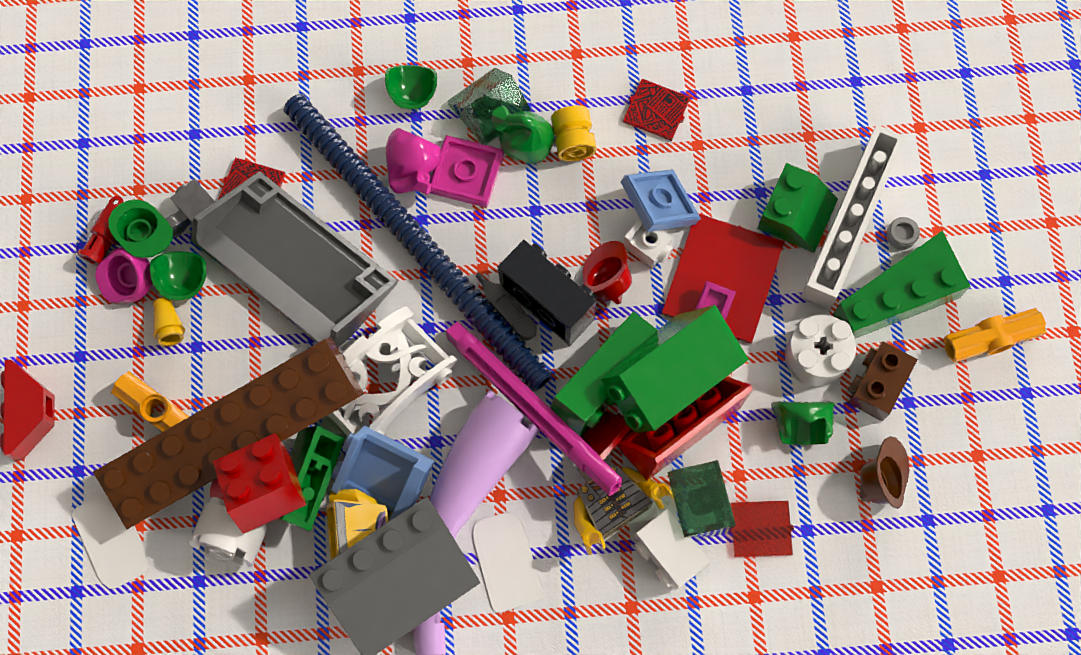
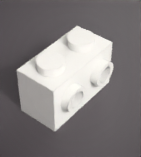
(673, 554)

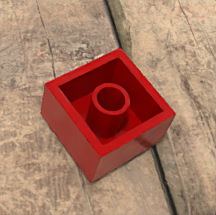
(259, 483)

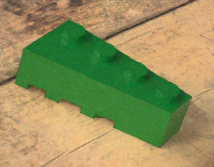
(908, 288)
(585, 395)

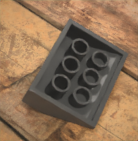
(395, 578)

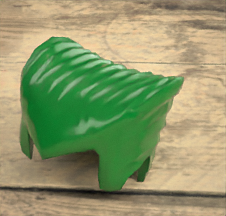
(804, 422)

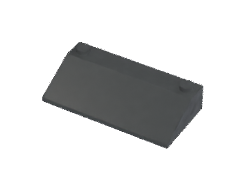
(292, 259)

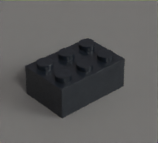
(547, 291)

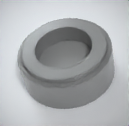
(903, 233)

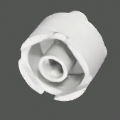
(833, 338)
(223, 537)

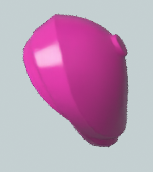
(123, 277)

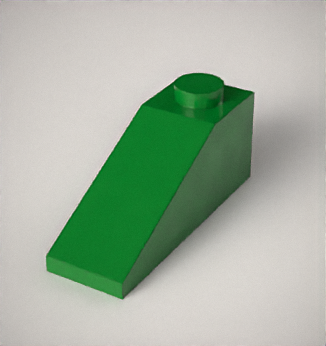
(314, 461)

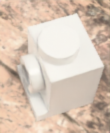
(649, 253)

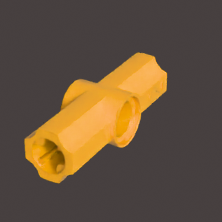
(994, 335)
(143, 399)

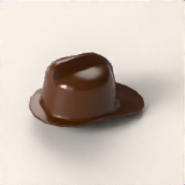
(886, 475)

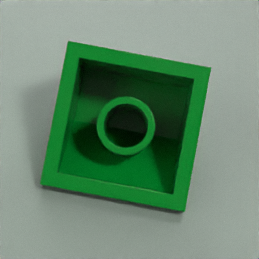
(798, 208)

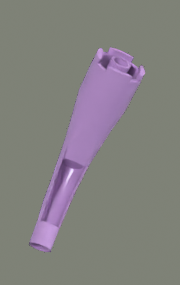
(476, 462)

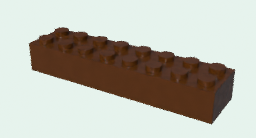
(184, 454)

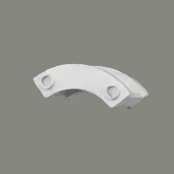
(391, 333)

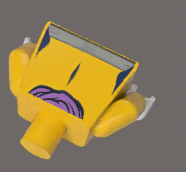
(351, 518)

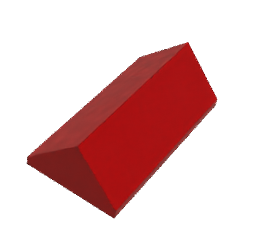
(658, 448)

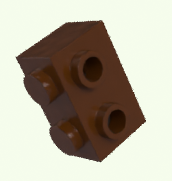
(881, 381)

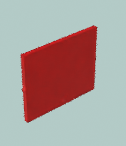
(731, 259)

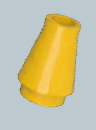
(167, 324)

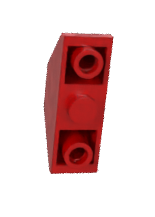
(26, 411)

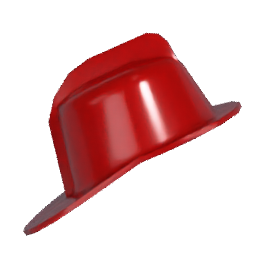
(608, 272)

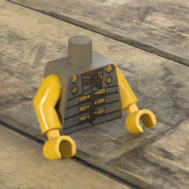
(602, 515)

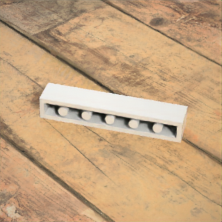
(853, 217)

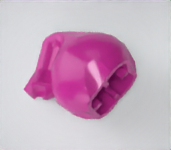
(410, 162)

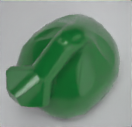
(523, 135)

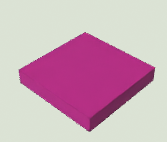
(466, 171)

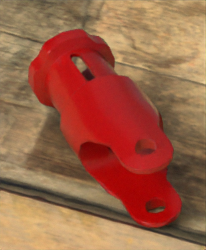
(101, 236)

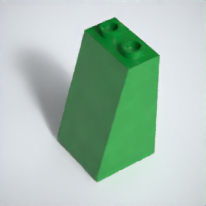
(674, 368)

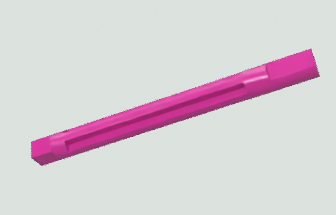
(534, 409)

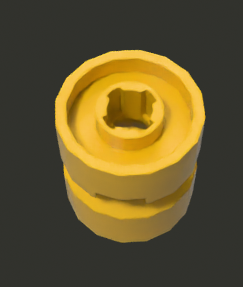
(572, 130)

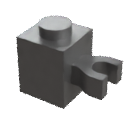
(190, 201)

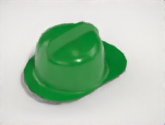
(140, 228)

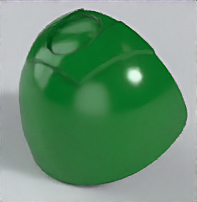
(410, 85)
(178, 274)

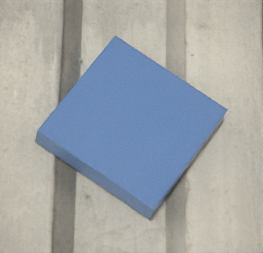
(660, 200)

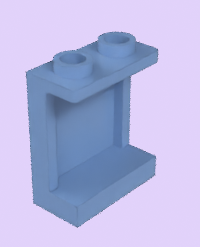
(382, 470)

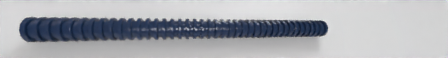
(419, 245)

